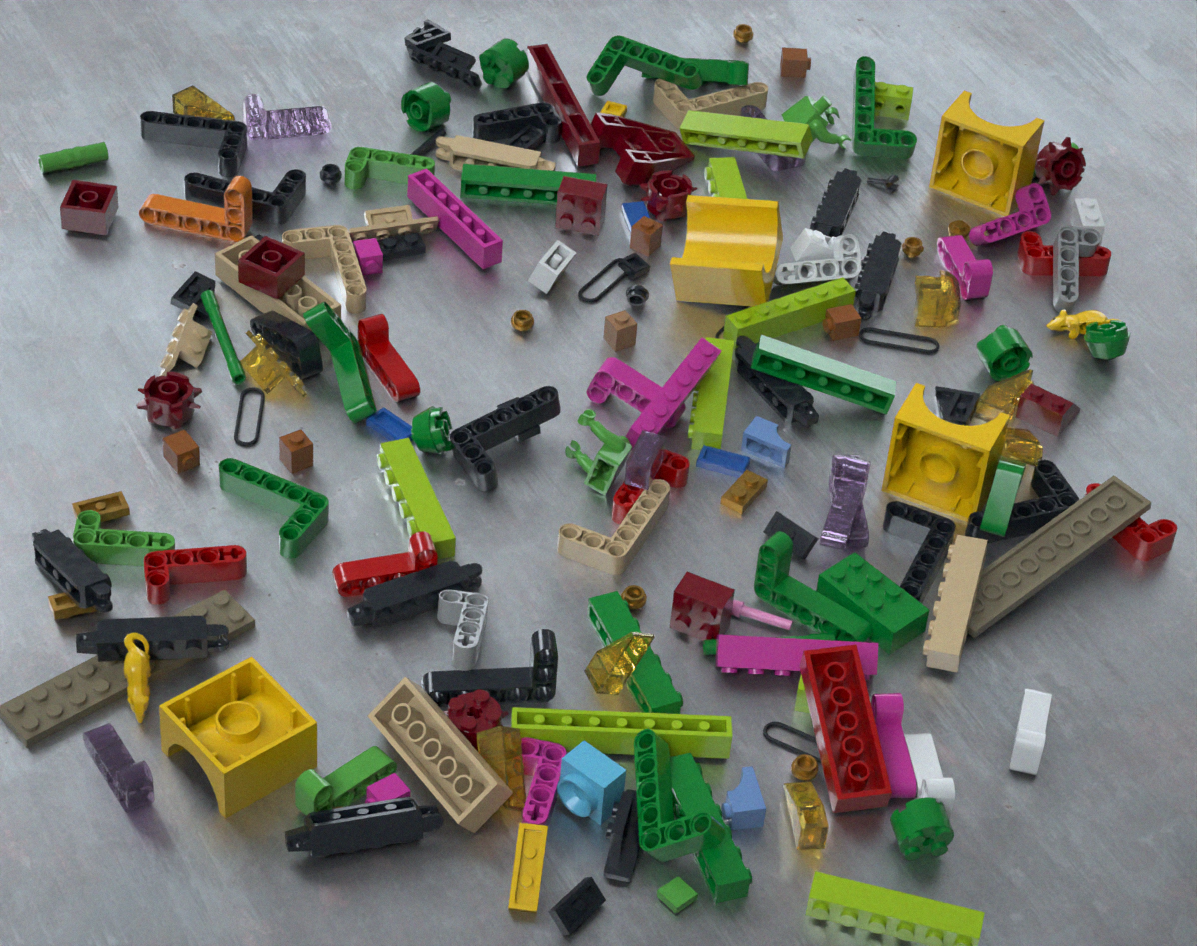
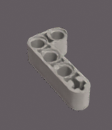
(1072, 249)
(469, 614)

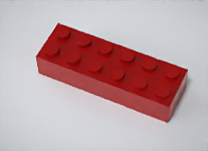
(845, 729)

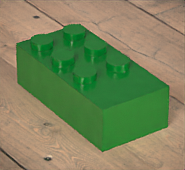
(876, 598)

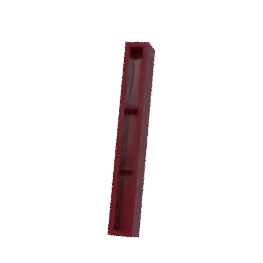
(556, 91)

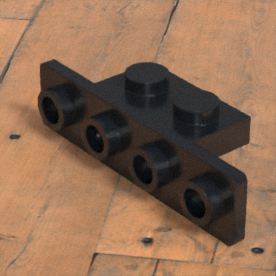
(448, 60)
(623, 838)

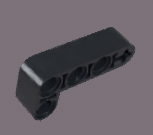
(508, 122)
(292, 340)

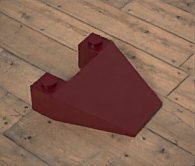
(641, 147)

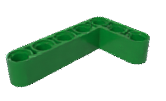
(641, 57)
(719, 70)
(873, 137)
(346, 360)
(1002, 496)
(305, 508)
(800, 601)
(658, 831)

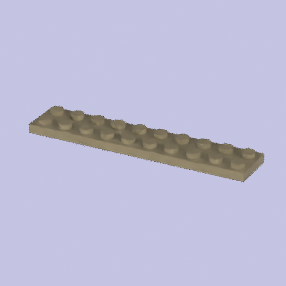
(1054, 550)
(98, 684)

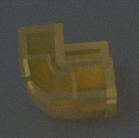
(936, 300)

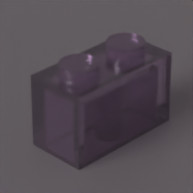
(645, 460)

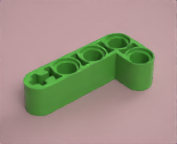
(382, 165)
(116, 546)
(344, 784)

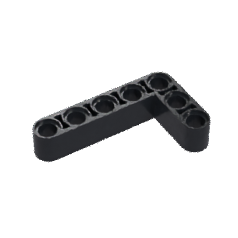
(221, 134)
(267, 206)
(476, 437)
(1030, 515)
(931, 532)
(505, 685)

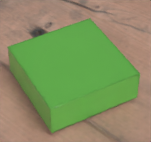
(677, 895)

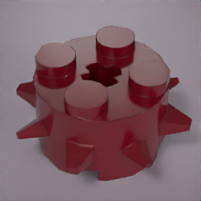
(1060, 166)
(667, 195)
(169, 399)
(475, 713)

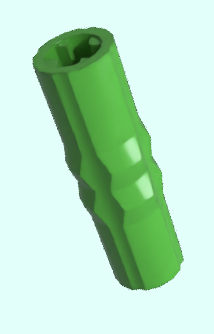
(73, 157)

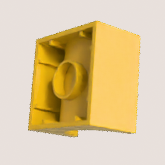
(983, 159)
(728, 251)
(940, 461)
(241, 733)

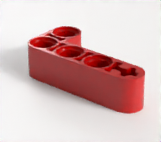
(1038, 258)
(385, 360)
(673, 470)
(1144, 540)
(191, 567)
(357, 575)

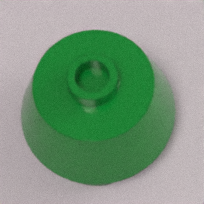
(1107, 340)
(431, 430)

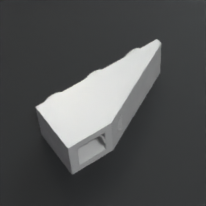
(815, 246)

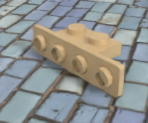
(392, 222)
(188, 342)

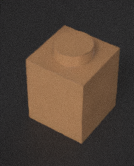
(620, 330)

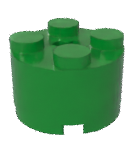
(503, 63)
(426, 106)
(1004, 353)
(922, 828)

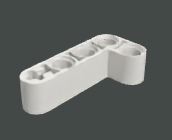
(815, 267)
(1030, 732)
(928, 771)

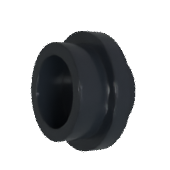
(330, 173)
(637, 295)

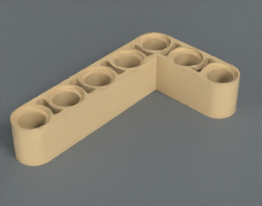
(728, 102)
(335, 243)
(616, 553)

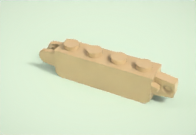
(479, 152)

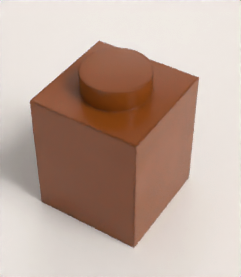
(794, 62)
(646, 236)
(842, 322)
(181, 451)
(296, 451)

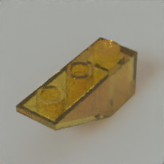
(196, 103)
(1003, 396)
(1022, 446)
(616, 662)
(503, 753)
(806, 815)

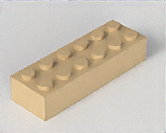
(292, 304)
(440, 755)

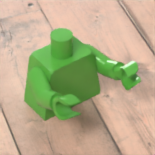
(817, 116)
(608, 460)

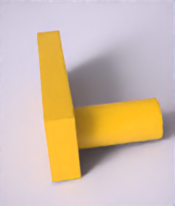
(528, 867)

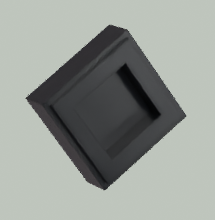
(634, 265)

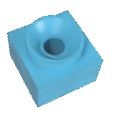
(590, 783)

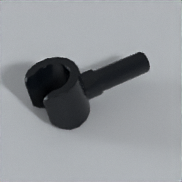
(888, 184)

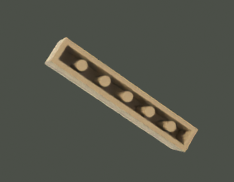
(956, 603)

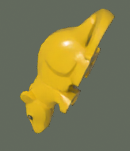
(1077, 323)
(137, 672)

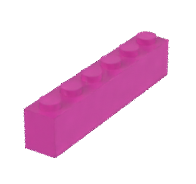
(455, 218)
(675, 391)
(781, 653)

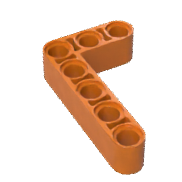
(224, 223)

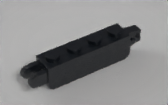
(837, 204)
(877, 274)
(786, 398)
(72, 570)
(413, 593)
(167, 638)
(363, 827)

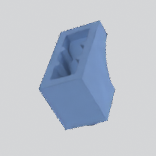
(764, 442)
(745, 804)

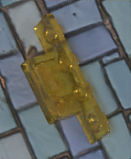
(265, 368)

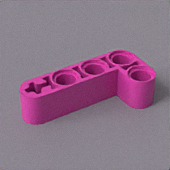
(1027, 217)
(972, 274)
(626, 384)
(888, 716)
(543, 762)

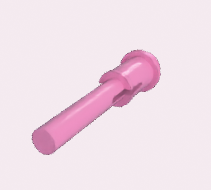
(740, 609)

